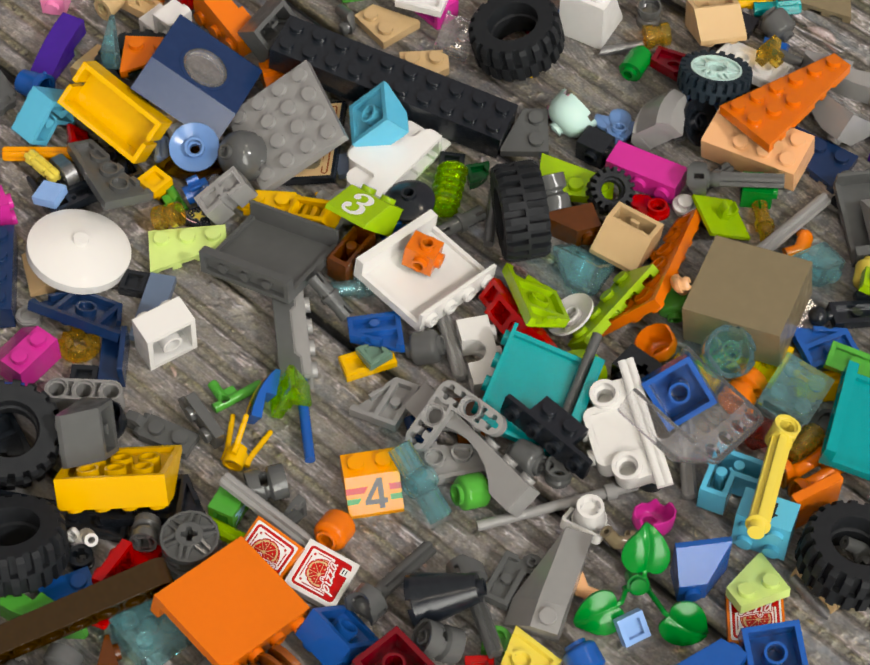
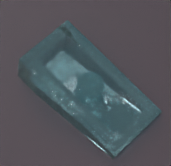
(110, 47)

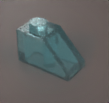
(826, 263)

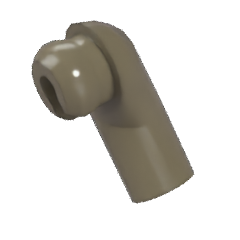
(613, 539)

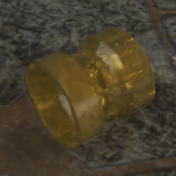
(656, 35)
(166, 216)

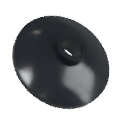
(697, 119)
(413, 198)

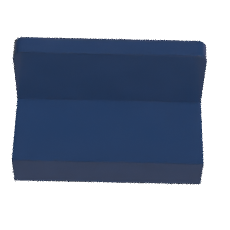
(115, 358)

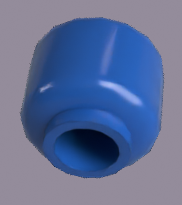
(583, 653)

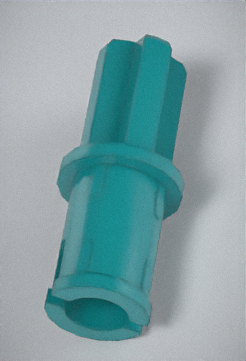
(790, 6)

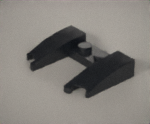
(80, 194)

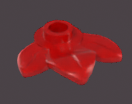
(655, 208)

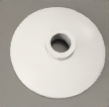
(579, 309)

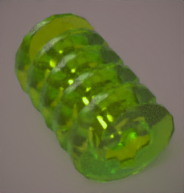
(448, 187)

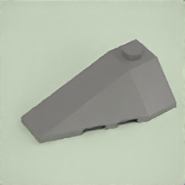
(840, 120)
(548, 592)

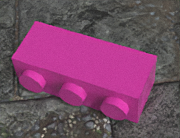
(648, 171)

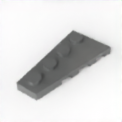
(106, 178)

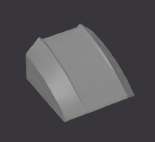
(659, 120)

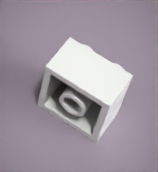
(164, 333)

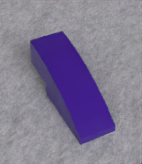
(59, 45)

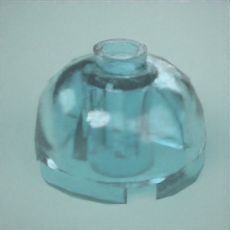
(728, 351)

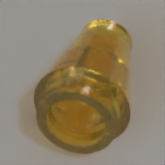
(807, 441)

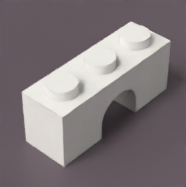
(478, 338)

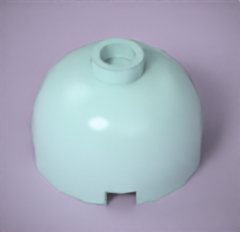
(569, 115)

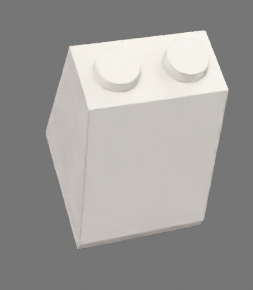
(590, 20)

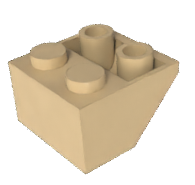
(715, 21)
(627, 238)

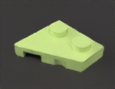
(756, 586)

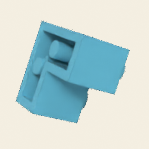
(41, 115)
(728, 477)

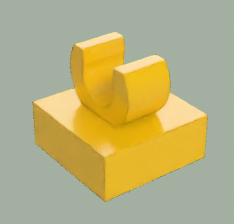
(156, 181)

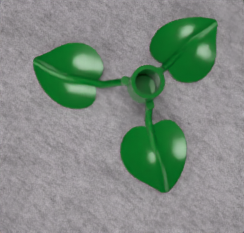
(642, 554)

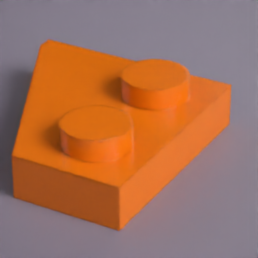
(137, 52)

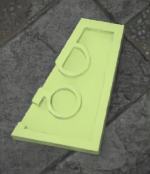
(177, 246)

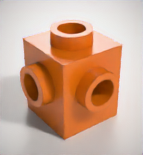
(423, 253)

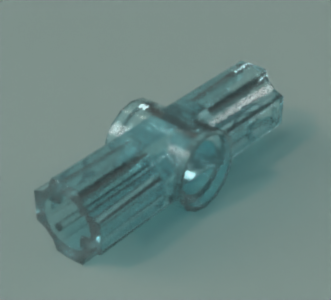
(420, 482)

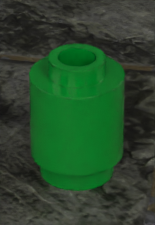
(635, 63)

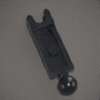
(842, 314)

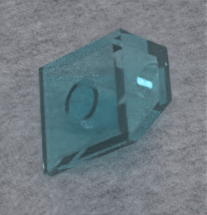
(582, 269)

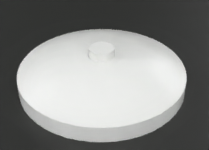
(78, 251)

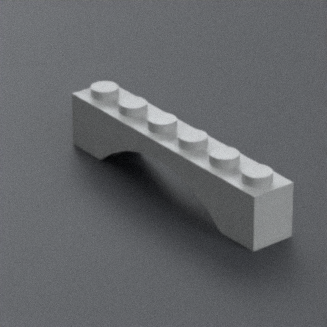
(505, 483)

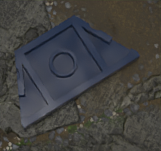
(86, 312)

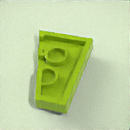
(575, 177)

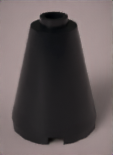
(441, 594)

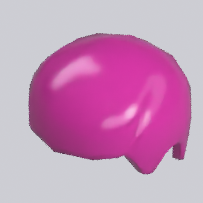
(656, 514)

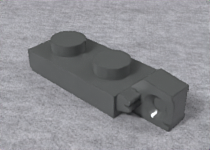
(161, 432)

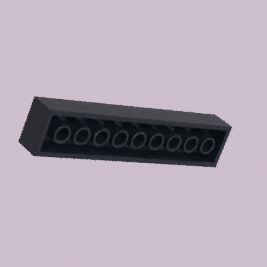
(429, 98)

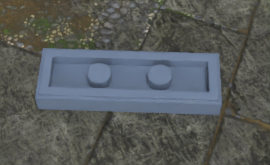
(158, 289)

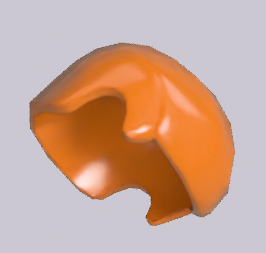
(657, 341)

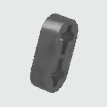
(66, 168)

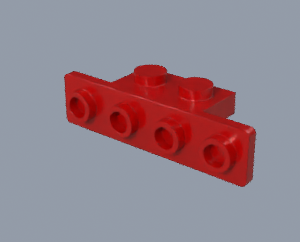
(119, 560)

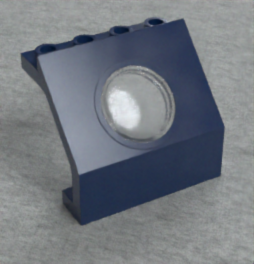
(196, 77)

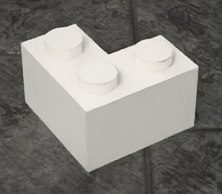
(163, 17)

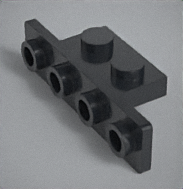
(552, 430)

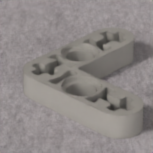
(448, 407)

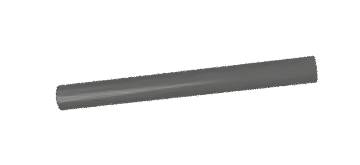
(582, 372)

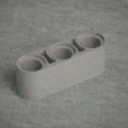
(73, 389)

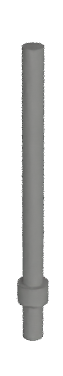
(608, 492)

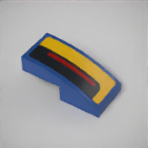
(264, 393)

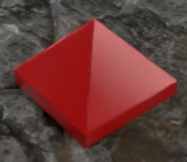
(75, 134)

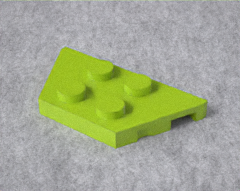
(536, 301)

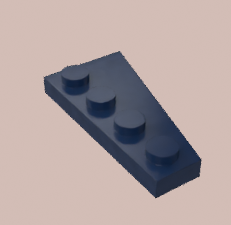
(828, 161)

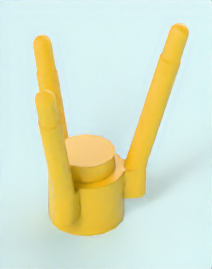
(236, 455)

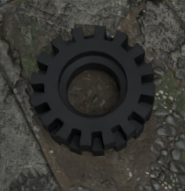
(609, 175)

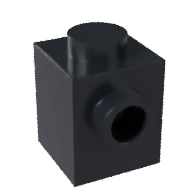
(594, 147)

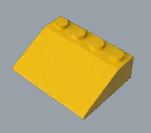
(125, 480)

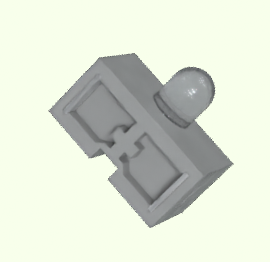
(224, 195)

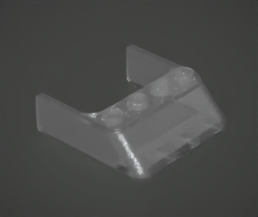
(705, 437)

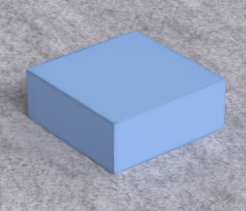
(49, 194)
(632, 627)

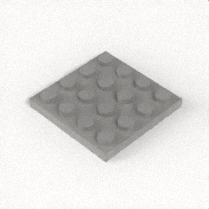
(294, 122)

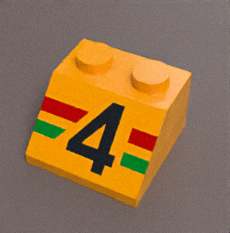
(371, 483)

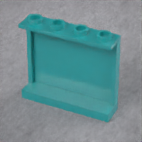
(530, 373)
(848, 429)

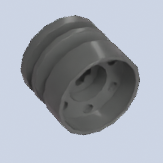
(188, 541)

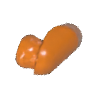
(803, 241)

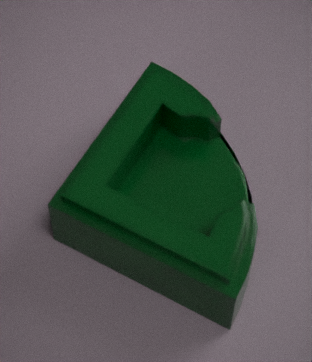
(477, 174)

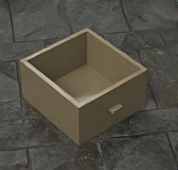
(749, 290)

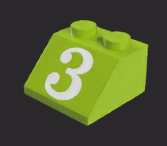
(366, 209)

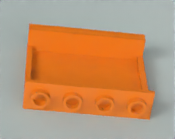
(232, 605)

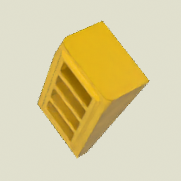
(319, 212)

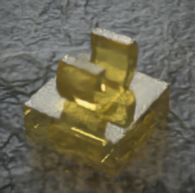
(770, 53)

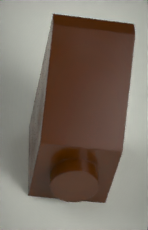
(575, 224)

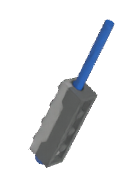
(296, 350)

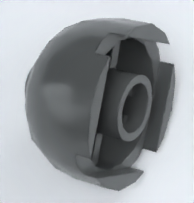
(244, 152)

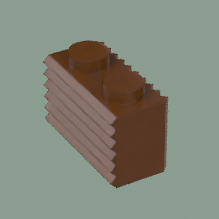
(343, 257)

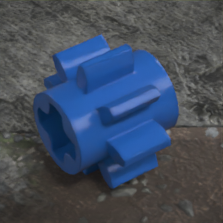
(194, 187)

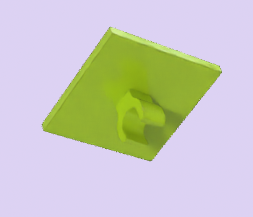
(721, 217)

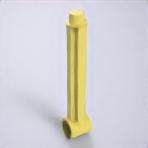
(779, 442)

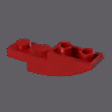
(504, 311)

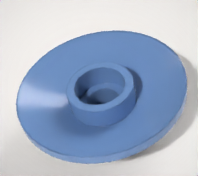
(194, 135)

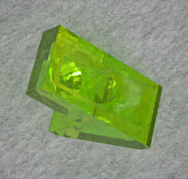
(291, 390)

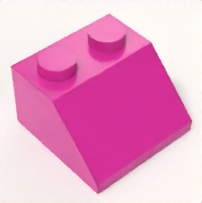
(28, 355)

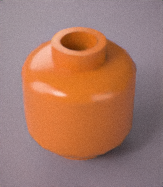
(334, 529)

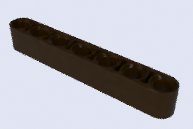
(83, 608)

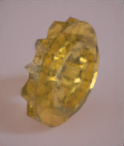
(78, 353)

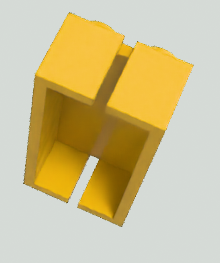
(114, 112)

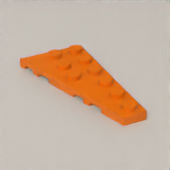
(785, 102)
(667, 261)

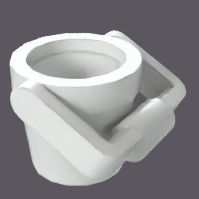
(587, 517)

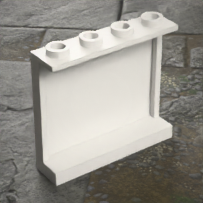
(412, 294)

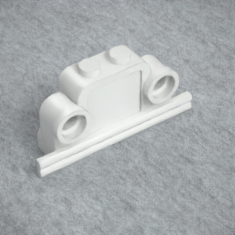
(389, 164)
(615, 443)

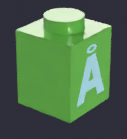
(226, 508)

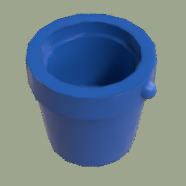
(27, 79)

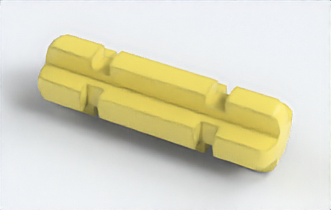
(42, 166)

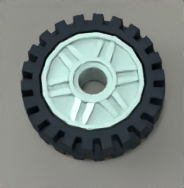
(714, 76)

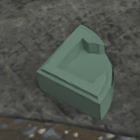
(373, 356)

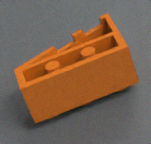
(223, 22)

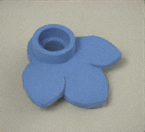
(616, 124)

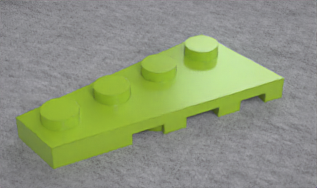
(612, 303)

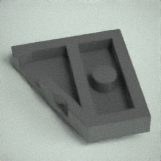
(528, 135)

